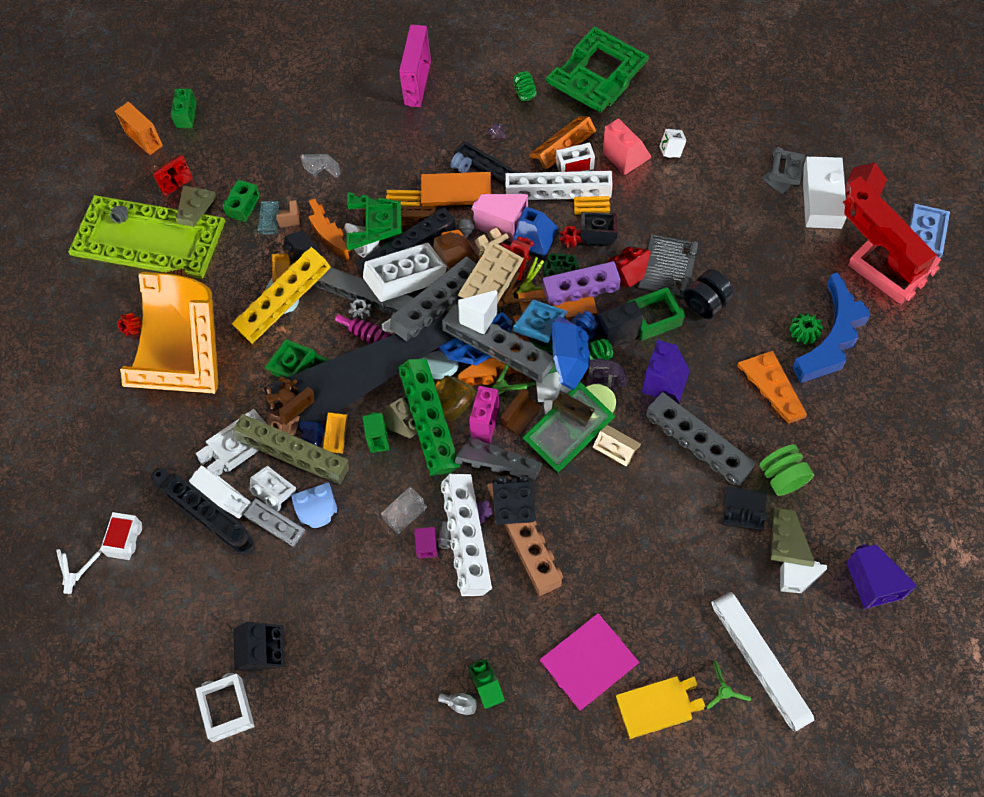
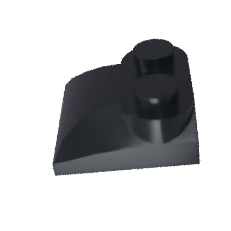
(598, 228)

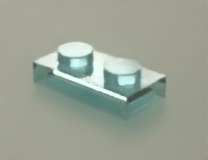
(267, 217)

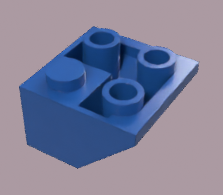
(538, 228)

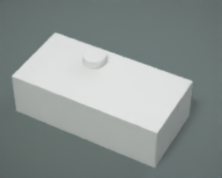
(824, 192)
(403, 271)

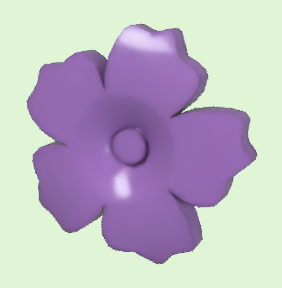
(484, 510)

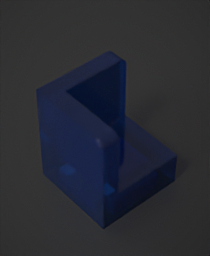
(312, 432)

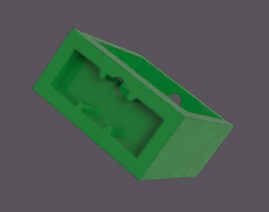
(665, 325)

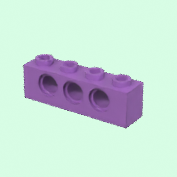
(587, 276)

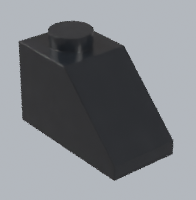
(297, 243)

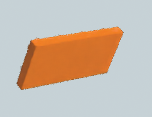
(454, 188)
(571, 307)

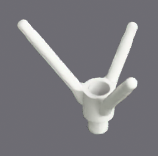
(70, 579)

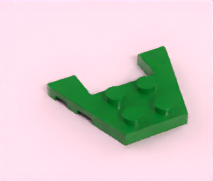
(382, 220)

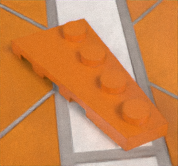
(773, 383)

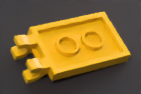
(658, 706)

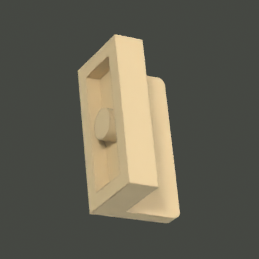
(616, 445)

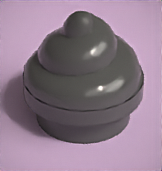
(119, 214)
(465, 226)

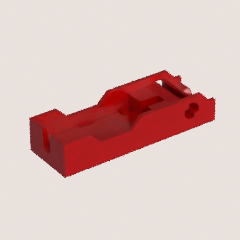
(887, 229)

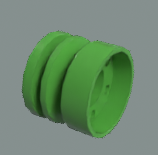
(786, 469)

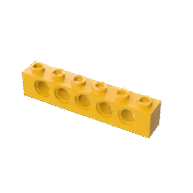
(280, 304)

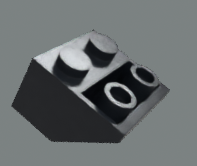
(258, 647)

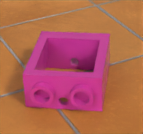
(483, 412)

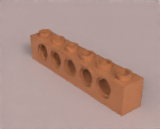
(542, 581)

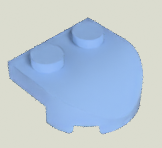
(315, 505)

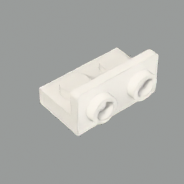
(271, 488)

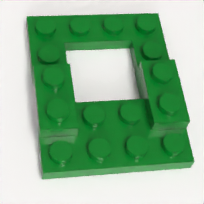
(589, 86)

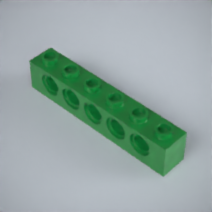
(428, 416)

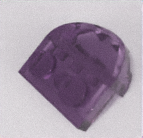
(607, 373)

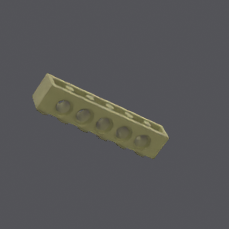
(291, 449)

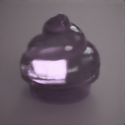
(497, 131)

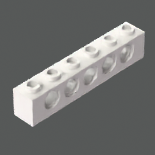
(560, 184)
(468, 523)

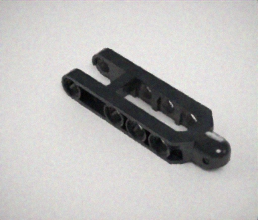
(213, 519)

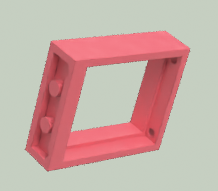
(882, 282)

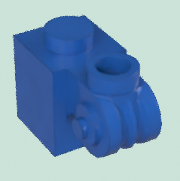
(586, 322)

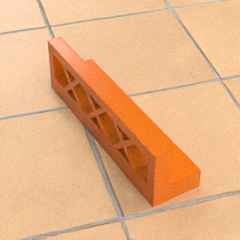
(569, 136)

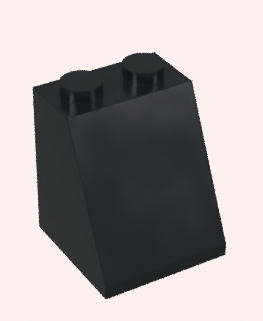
(620, 324)

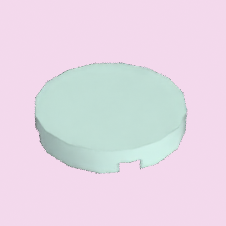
(440, 365)

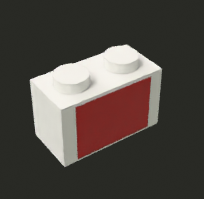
(575, 158)
(121, 536)

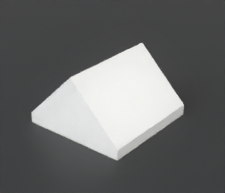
(478, 311)

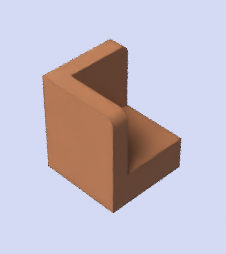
(289, 217)

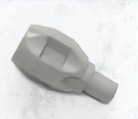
(460, 702)

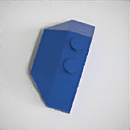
(569, 351)
(465, 353)

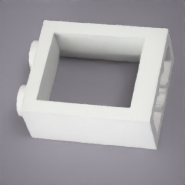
(220, 492)
(231, 727)

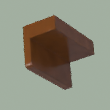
(520, 413)

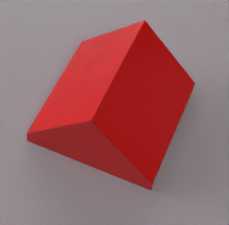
(871, 174)

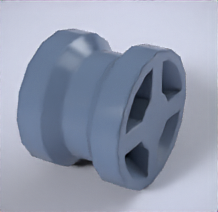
(460, 163)

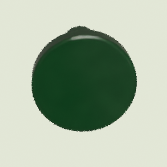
(559, 264)

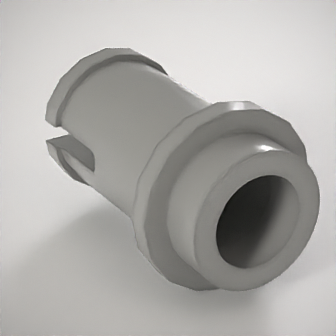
(444, 536)

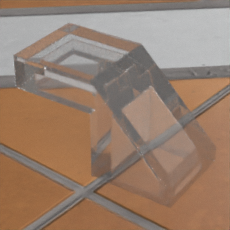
(317, 162)

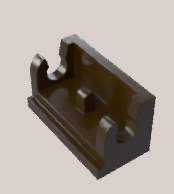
(573, 408)

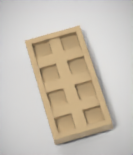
(492, 272)

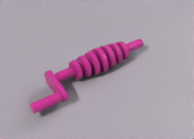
(367, 331)

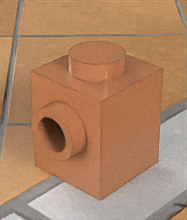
(274, 420)

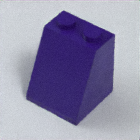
(666, 372)
(877, 577)

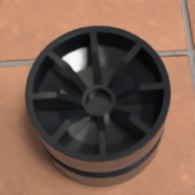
(709, 294)

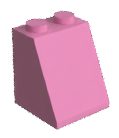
(500, 212)

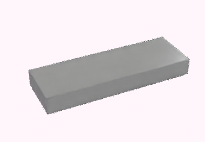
(274, 522)

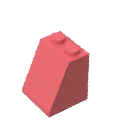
(623, 147)

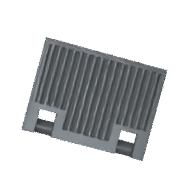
(668, 264)

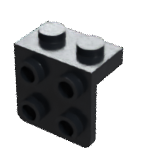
(514, 500)

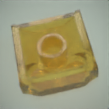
(454, 396)

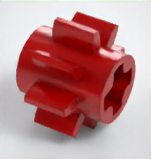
(570, 236)
(129, 324)

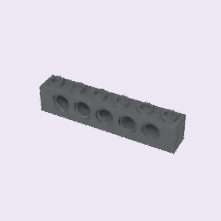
(432, 301)
(502, 351)
(727, 452)

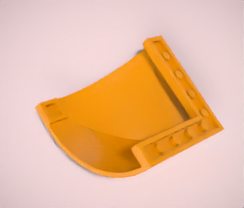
(175, 336)

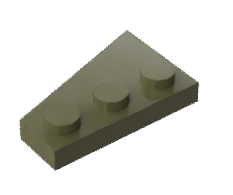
(193, 205)
(789, 540)

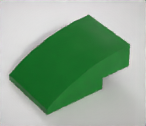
(292, 359)

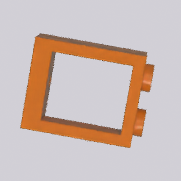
(138, 128)

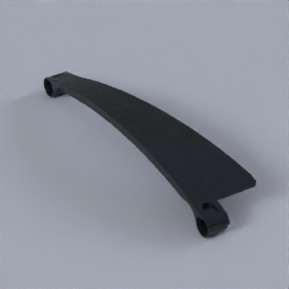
(356, 373)

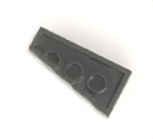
(497, 458)

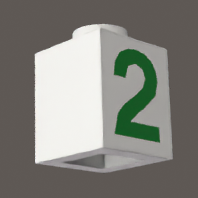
(672, 143)

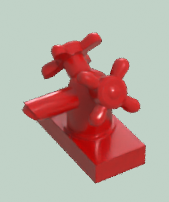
(522, 249)

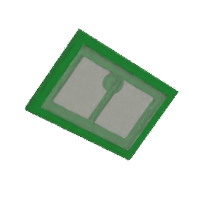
(561, 438)

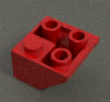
(172, 175)
(631, 265)

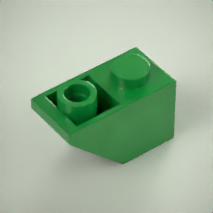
(486, 683)

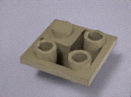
(399, 418)

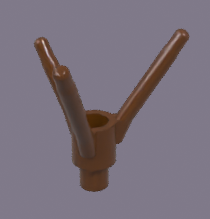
(508, 296)

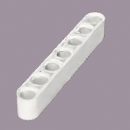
(762, 661)

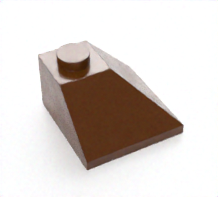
(453, 249)

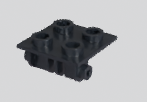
(745, 508)

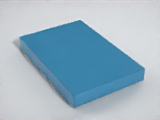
(537, 321)

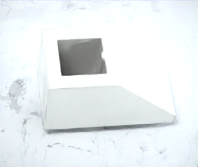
(798, 578)

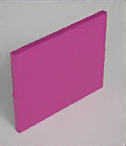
(589, 661)

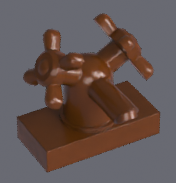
(291, 403)

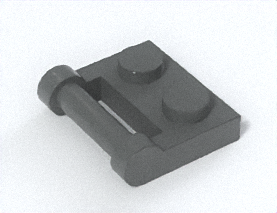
(792, 167)

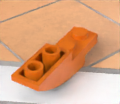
(326, 232)
(485, 372)

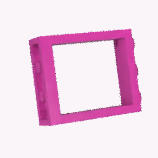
(415, 65)

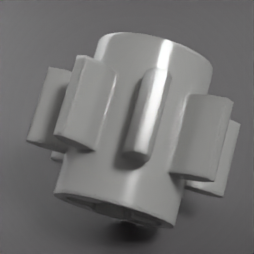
(360, 309)

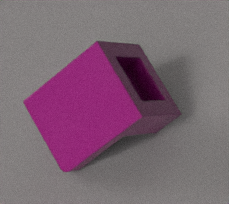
(426, 542)

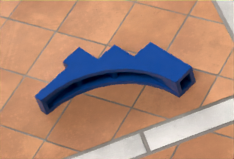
(829, 354)

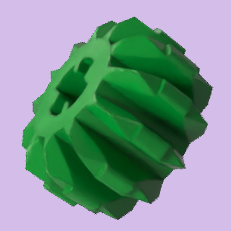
(524, 85)
(806, 328)
(600, 349)

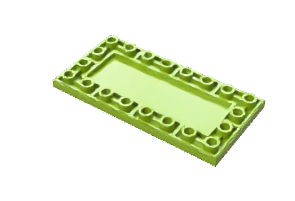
(147, 238)

